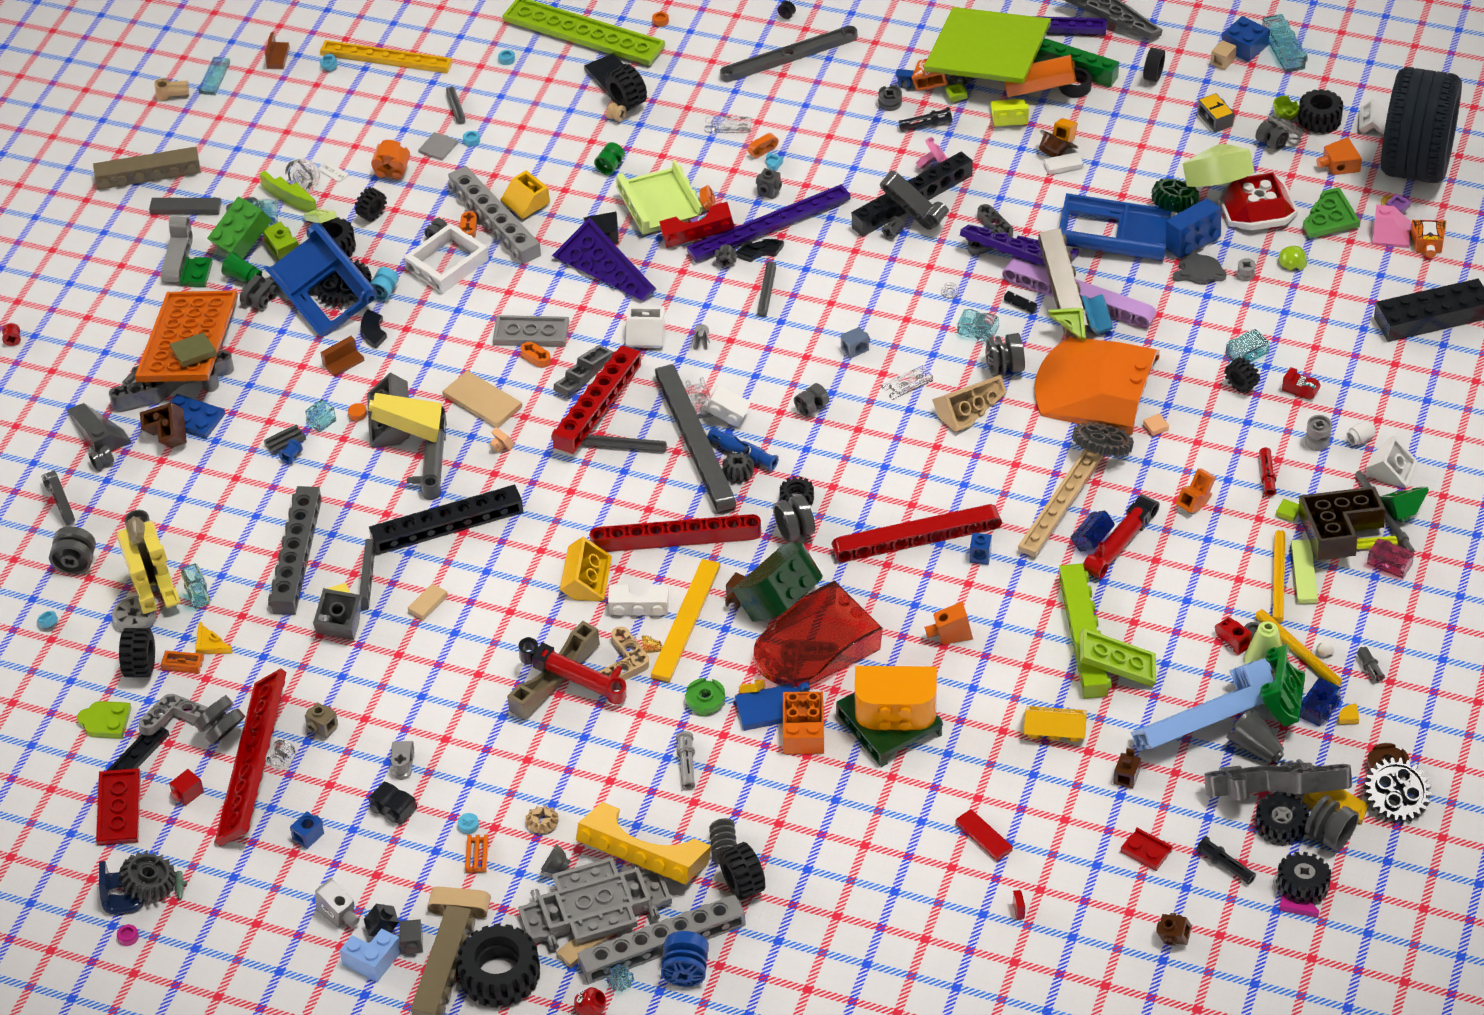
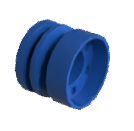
(685, 958)

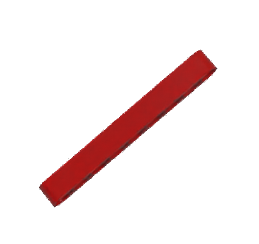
(676, 533)
(916, 533)

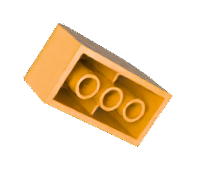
(895, 697)

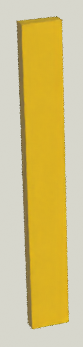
(386, 56)
(685, 620)

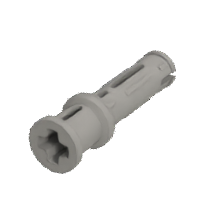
(685, 753)

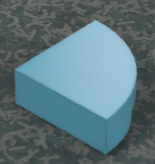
(773, 161)

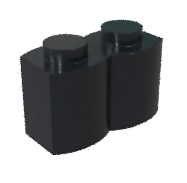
(392, 803)

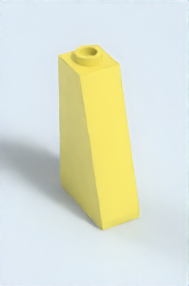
(407, 414)

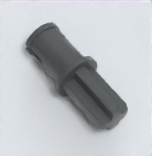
(1370, 664)

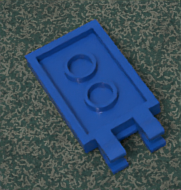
(765, 706)

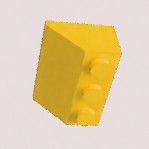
(585, 571)
(1055, 723)

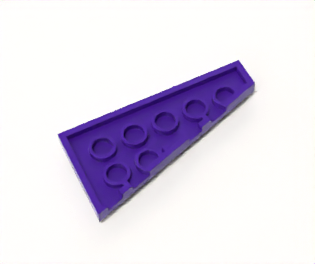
(1019, 247)
(598, 256)

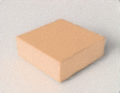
(1156, 424)

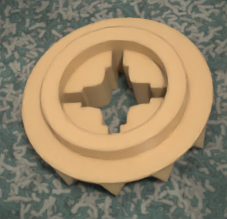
(547, 824)

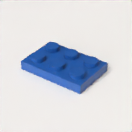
(199, 416)

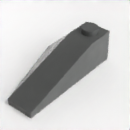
(98, 429)

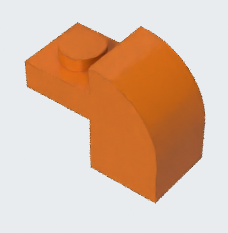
(1196, 495)

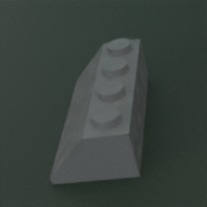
(381, 434)

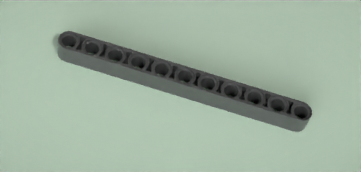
(695, 438)

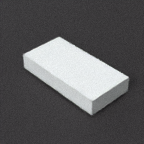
(1063, 163)

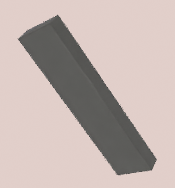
(185, 206)
(367, 573)

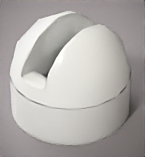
(1325, 648)

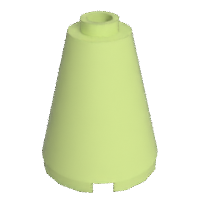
(1265, 637)

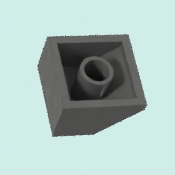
(338, 614)

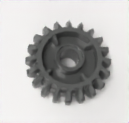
(147, 876)

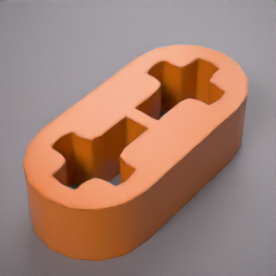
(762, 145)
(707, 197)
(471, 226)
(534, 355)

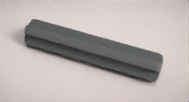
(455, 105)

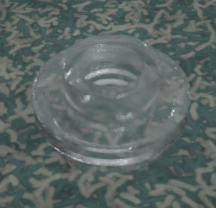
(950, 290)

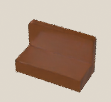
(276, 53)
(341, 356)

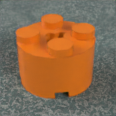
(390, 159)

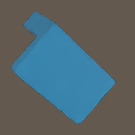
(1098, 314)

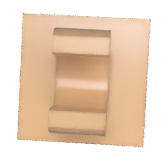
(501, 440)

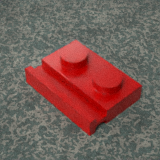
(1146, 849)

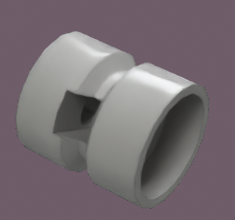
(1318, 432)

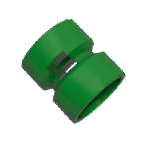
(609, 158)

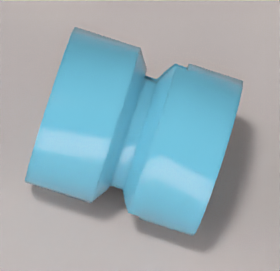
(384, 283)

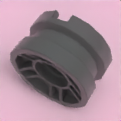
(890, 98)

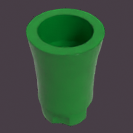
(238, 268)

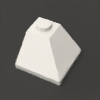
(1392, 463)

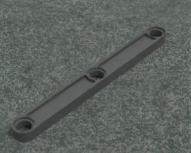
(778, 56)

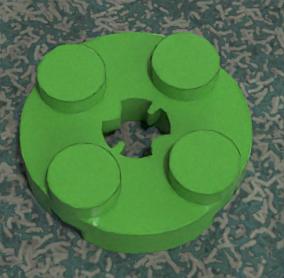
(708, 705)

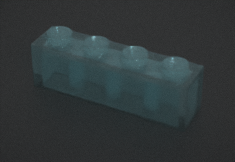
(1284, 43)

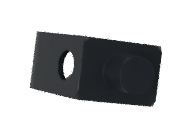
(608, 224)

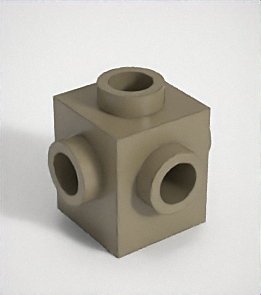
(321, 719)

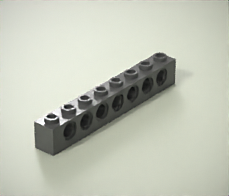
(295, 550)

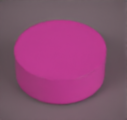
(127, 935)

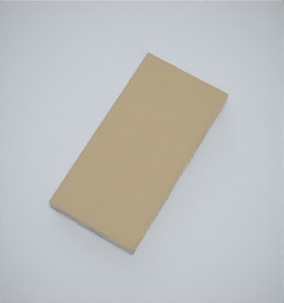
(482, 399)

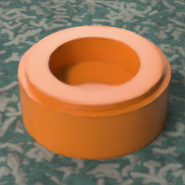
(660, 19)
(357, 412)

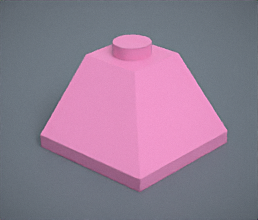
(1391, 227)

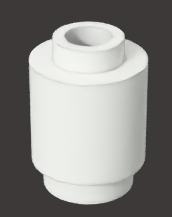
(1361, 432)

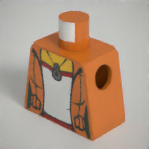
(1428, 236)

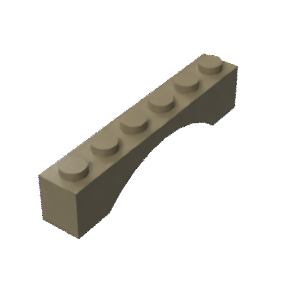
(531, 694)

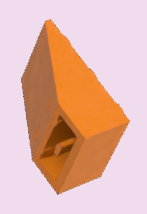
(803, 723)

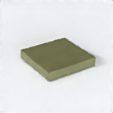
(193, 349)

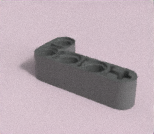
(912, 201)

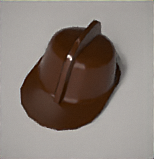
(1053, 145)

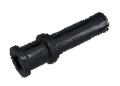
(935, 119)
(1218, 855)

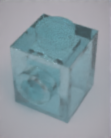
(320, 415)

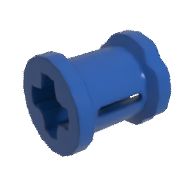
(292, 449)

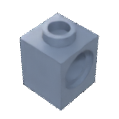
(855, 342)

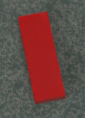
(984, 835)

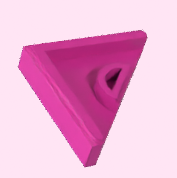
(1292, 907)

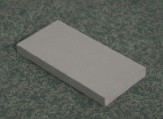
(541, 330)

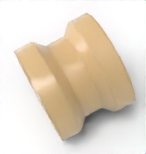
(616, 112)

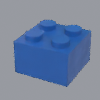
(1248, 37)

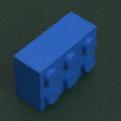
(1193, 228)

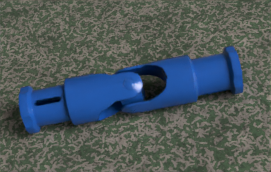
(732, 443)

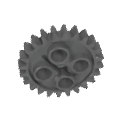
(1102, 439)

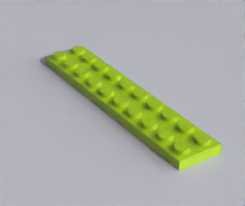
(584, 31)

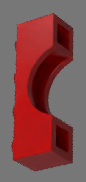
(716, 221)

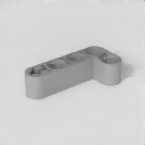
(178, 248)

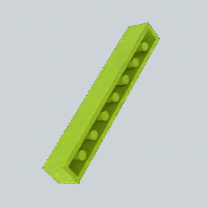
(1080, 615)

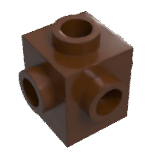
(1174, 929)

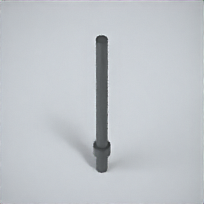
(1402, 537)

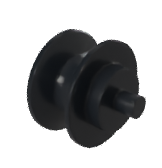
(786, 9)

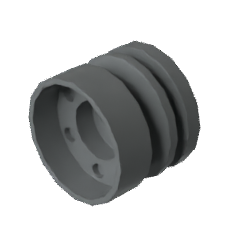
(1002, 354)
(1331, 823)

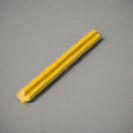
(1279, 573)
(1300, 650)

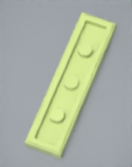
(319, 215)
(1304, 572)

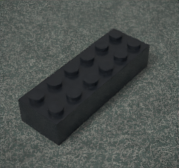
(1430, 310)

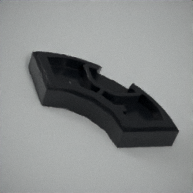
(766, 247)
(371, 328)

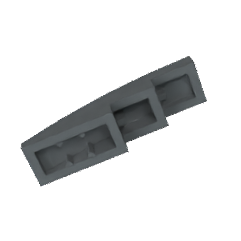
(586, 368)

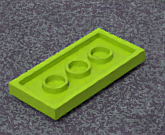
(1117, 657)

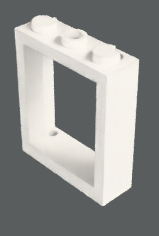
(444, 282)

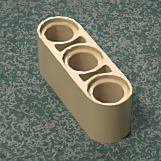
(475, 900)

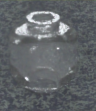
(280, 754)

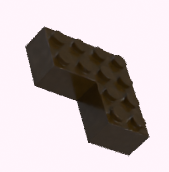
(1335, 516)

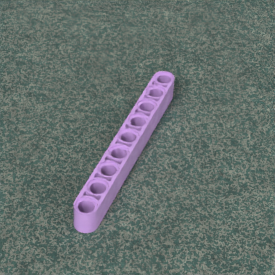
(1119, 306)

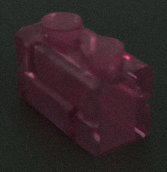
(1390, 558)

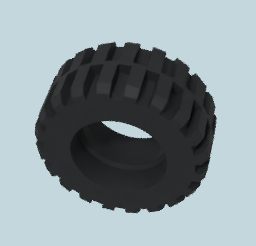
(502, 987)

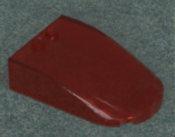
(816, 638)

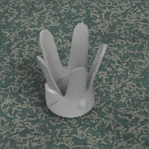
(701, 332)

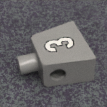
(335, 904)

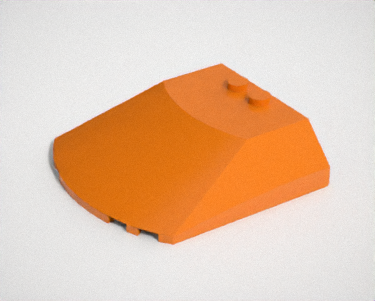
(1094, 382)

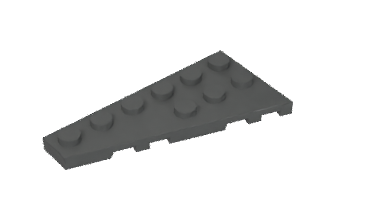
(1120, 14)

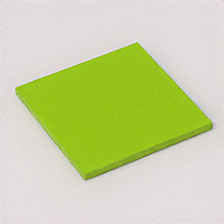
(987, 45)

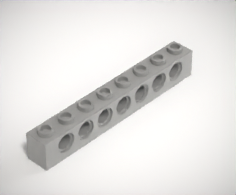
(494, 215)
(647, 945)

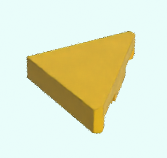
(210, 642)

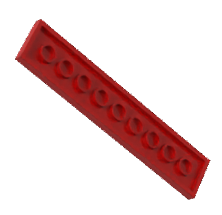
(250, 758)

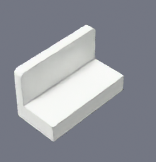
(1372, 116)

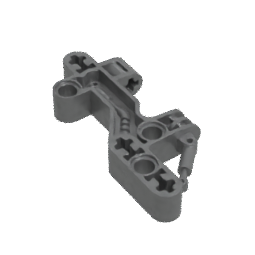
(140, 394)
(1288, 778)

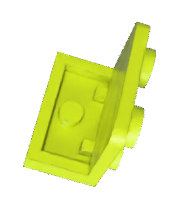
(1009, 112)

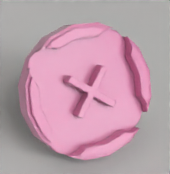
(935, 153)

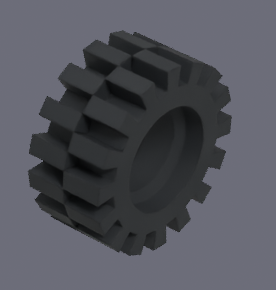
(370, 204)
(1242, 375)
(797, 485)

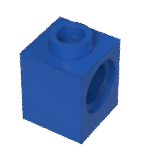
(980, 548)
(307, 829)

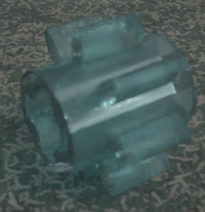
(620, 977)

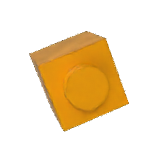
(1065, 129)

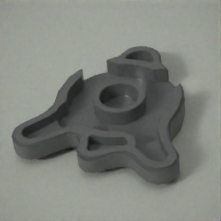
(1199, 269)

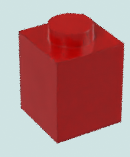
(186, 787)

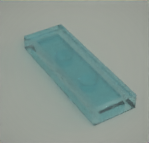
(214, 76)

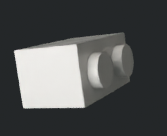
(727, 405)

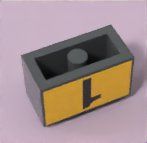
(1215, 112)

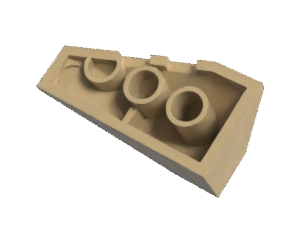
(964, 406)

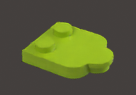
(105, 719)

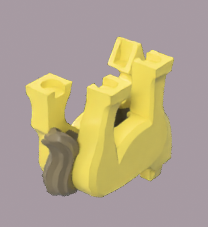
(146, 563)

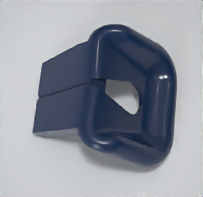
(114, 903)

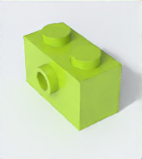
(279, 240)

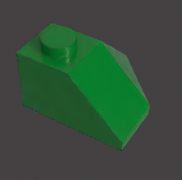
(1404, 503)

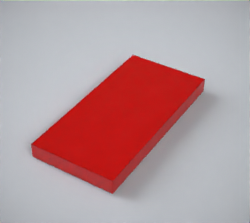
(118, 806)

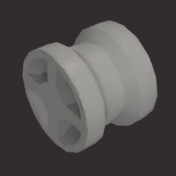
(1246, 269)

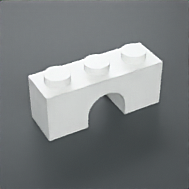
(652, 603)

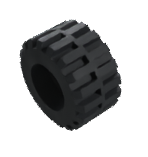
(626, 86)
(1320, 111)
(342, 233)
(137, 652)
(742, 870)

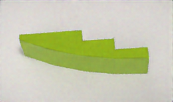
(290, 194)

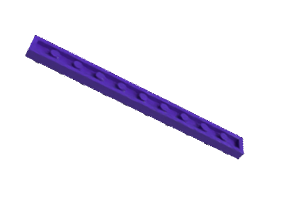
(769, 222)

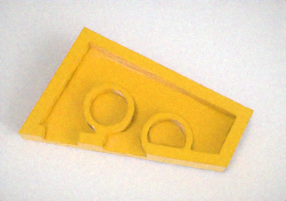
(1343, 797)

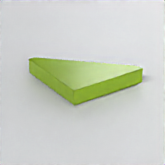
(1071, 319)

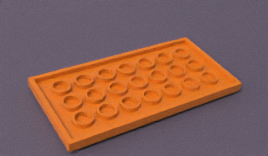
(180, 318)

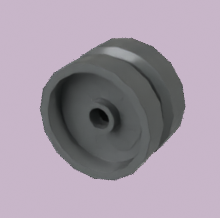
(794, 518)
(72, 550)
(221, 722)

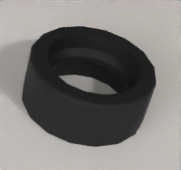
(1154, 64)
(1081, 90)

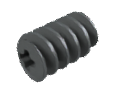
(721, 836)

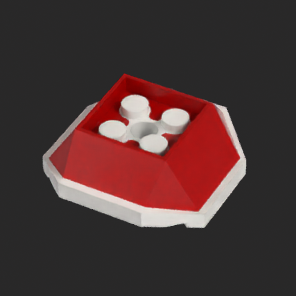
(1257, 202)

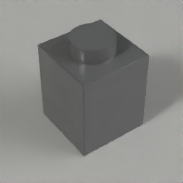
(411, 936)

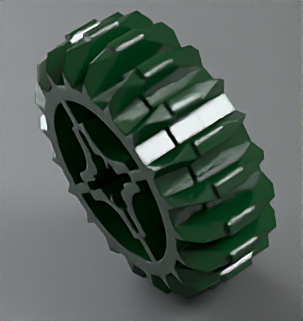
(1174, 195)

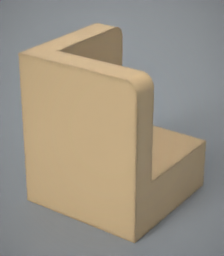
(1223, 55)

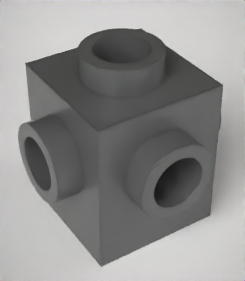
(768, 183)

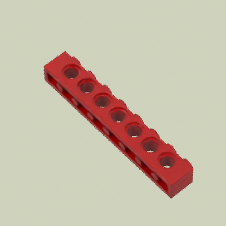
(596, 399)

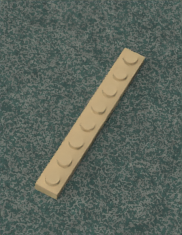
(1059, 503)

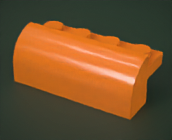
(1044, 76)

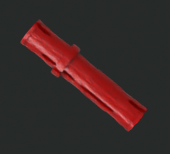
(1269, 486)

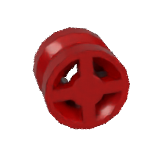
(11, 334)

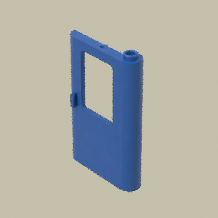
(1139, 230)
(309, 266)

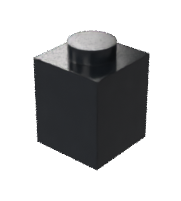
(381, 917)

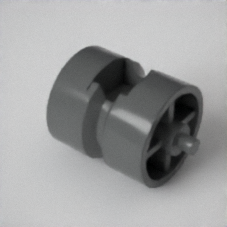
(812, 399)

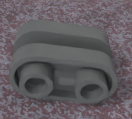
(258, 292)

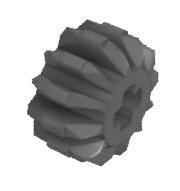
(738, 467)

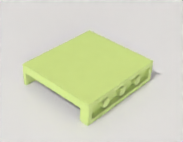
(659, 197)

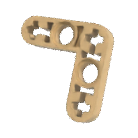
(630, 660)

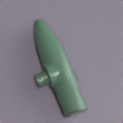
(179, 884)

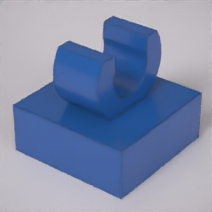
(904, 75)

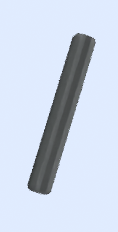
(766, 288)

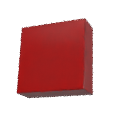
(1018, 904)

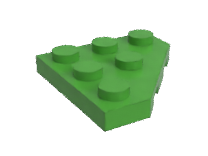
(1330, 215)

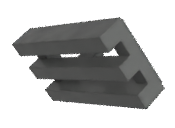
(283, 437)

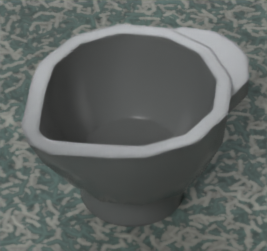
(556, 861)

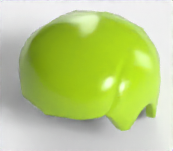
(1285, 108)
(1293, 257)

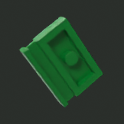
(196, 271)

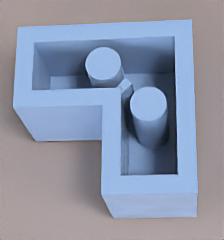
(371, 958)

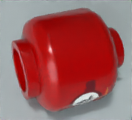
(590, 1002)

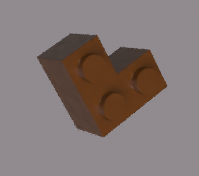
(166, 422)

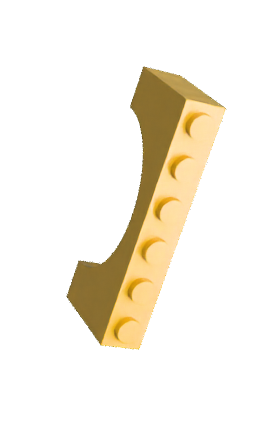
(676, 862)

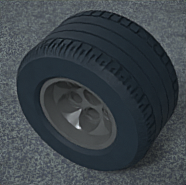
(1421, 124)

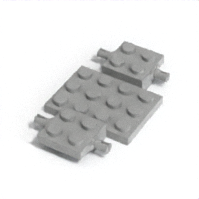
(593, 902)

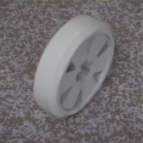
(123, 614)

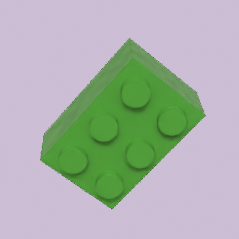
(239, 228)

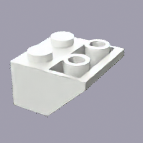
(645, 326)

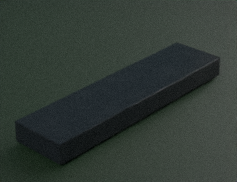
(140, 750)

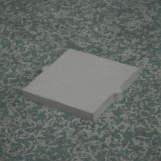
(438, 146)

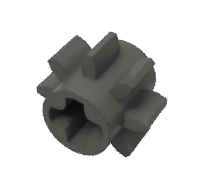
(725, 255)

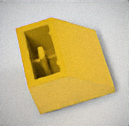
(525, 195)

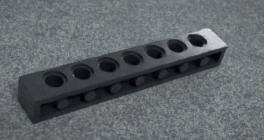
(929, 184)
(446, 519)

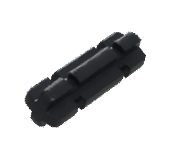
(1020, 302)

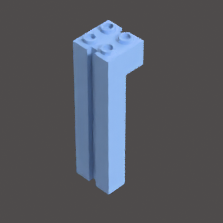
(1248, 682)

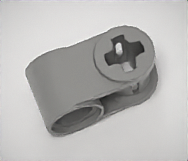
(402, 758)

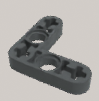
(976, 248)
(53, 483)

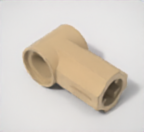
(165, 89)

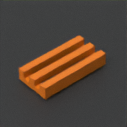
(182, 663)
(477, 840)

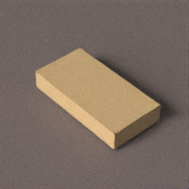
(427, 601)

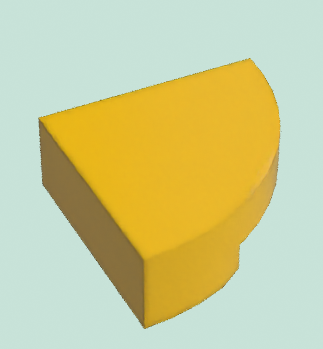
(755, 687)
(1349, 715)

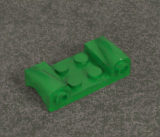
(1285, 694)

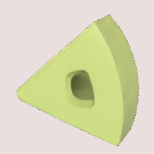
(1218, 166)

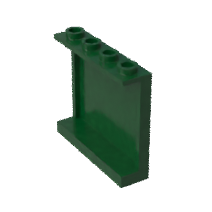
(881, 742)

